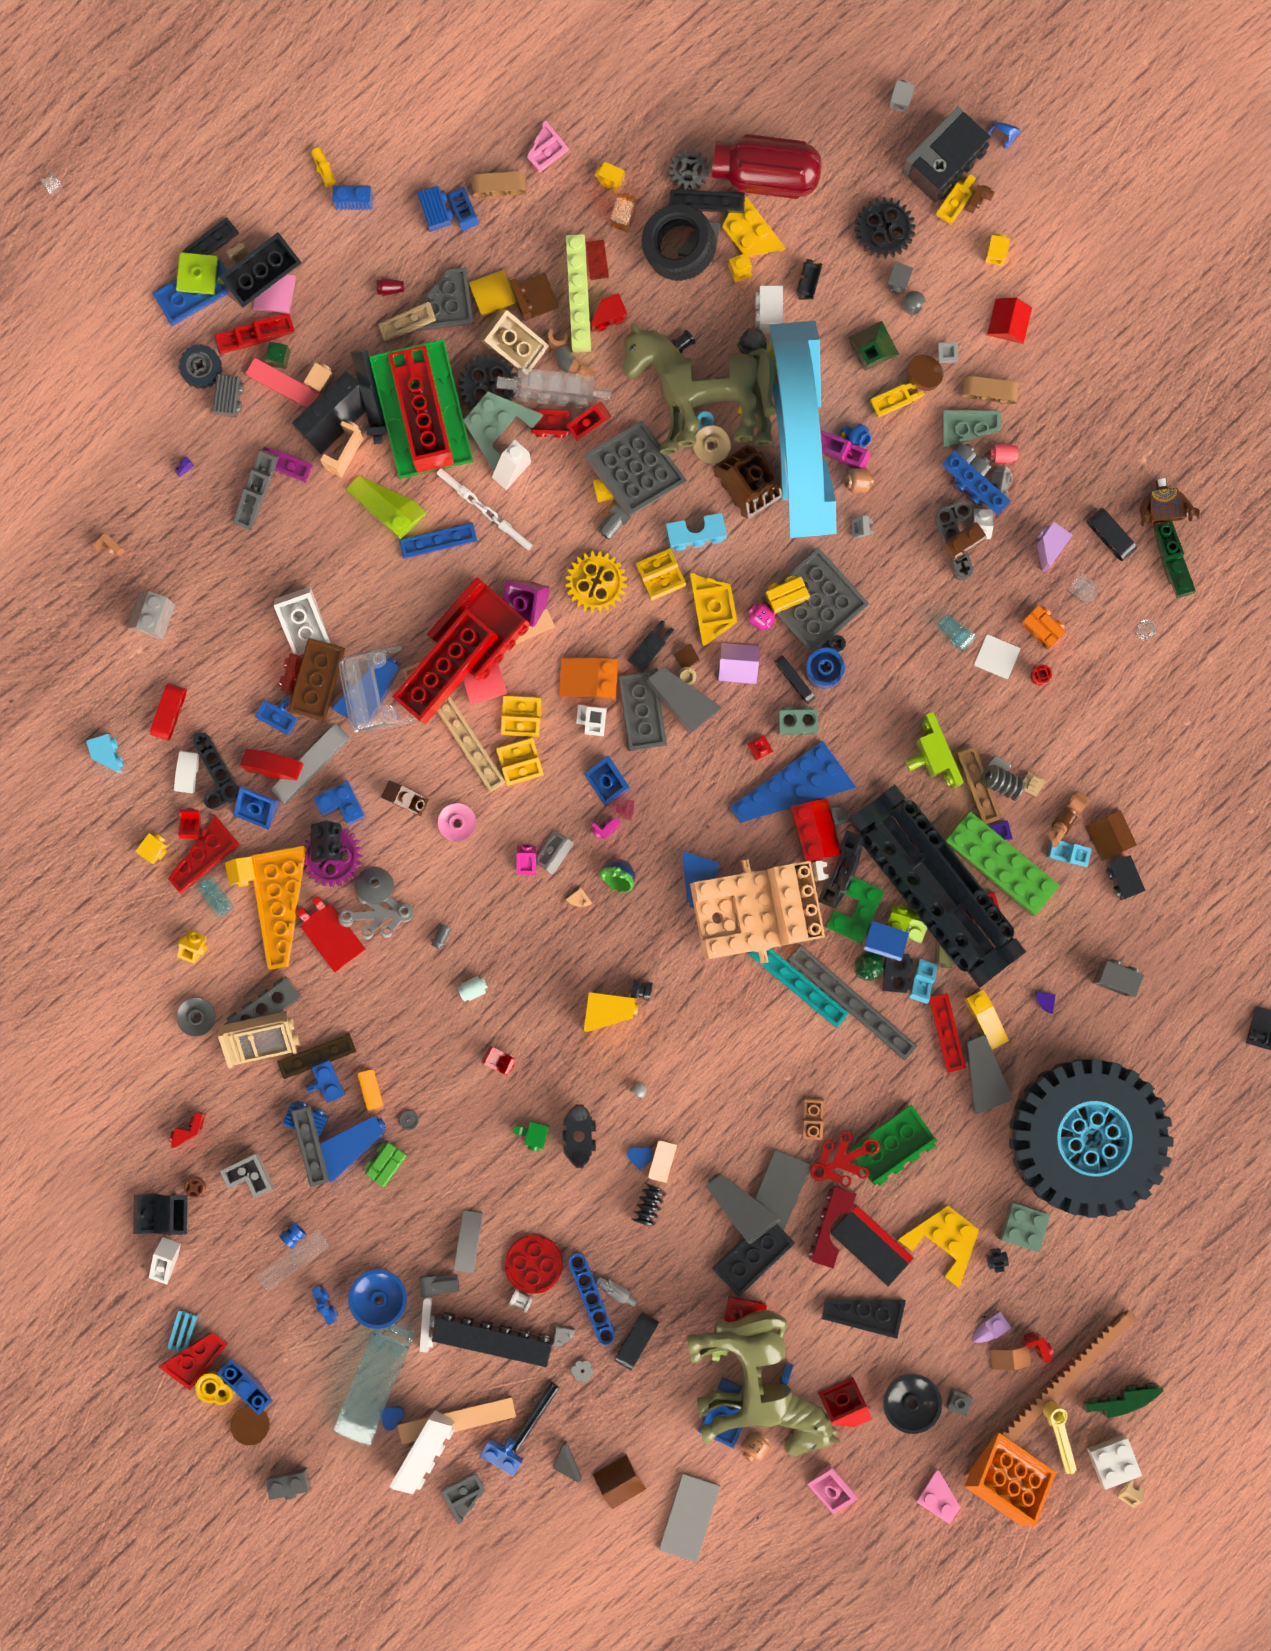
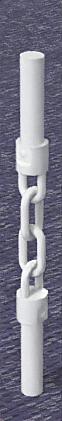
(464, 492)

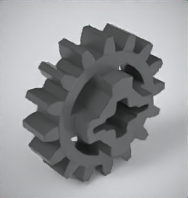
(691, 177)

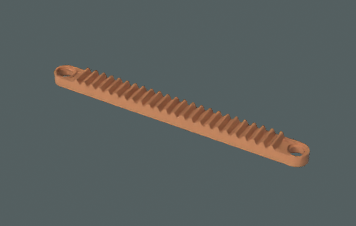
(1065, 1379)

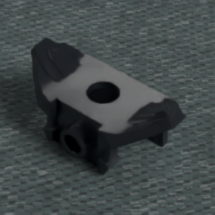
(579, 1152)

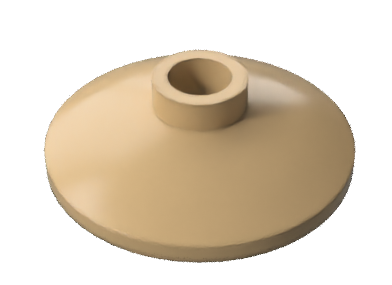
(720, 441)

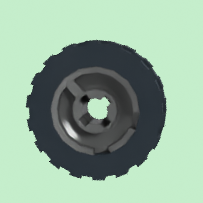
(205, 376)

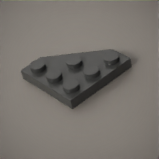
(450, 301)

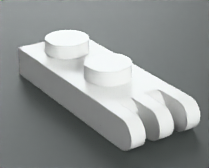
(427, 1322)

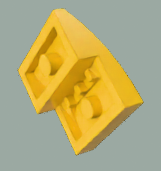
(492, 293)
(660, 574)
(521, 715)
(519, 761)

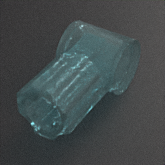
(960, 636)

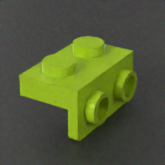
(908, 921)

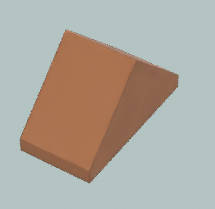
(1010, 1358)

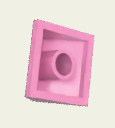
(832, 1489)

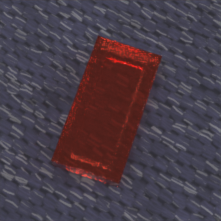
(597, 259)

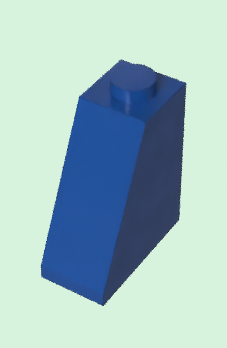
(697, 870)

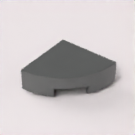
(839, 815)

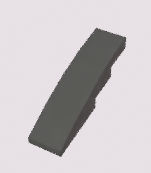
(256, 489)

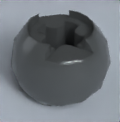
(913, 302)

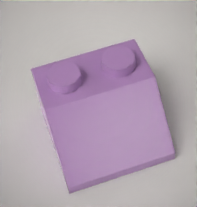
(1051, 543)

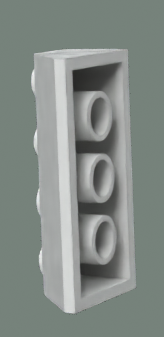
(422, 1453)

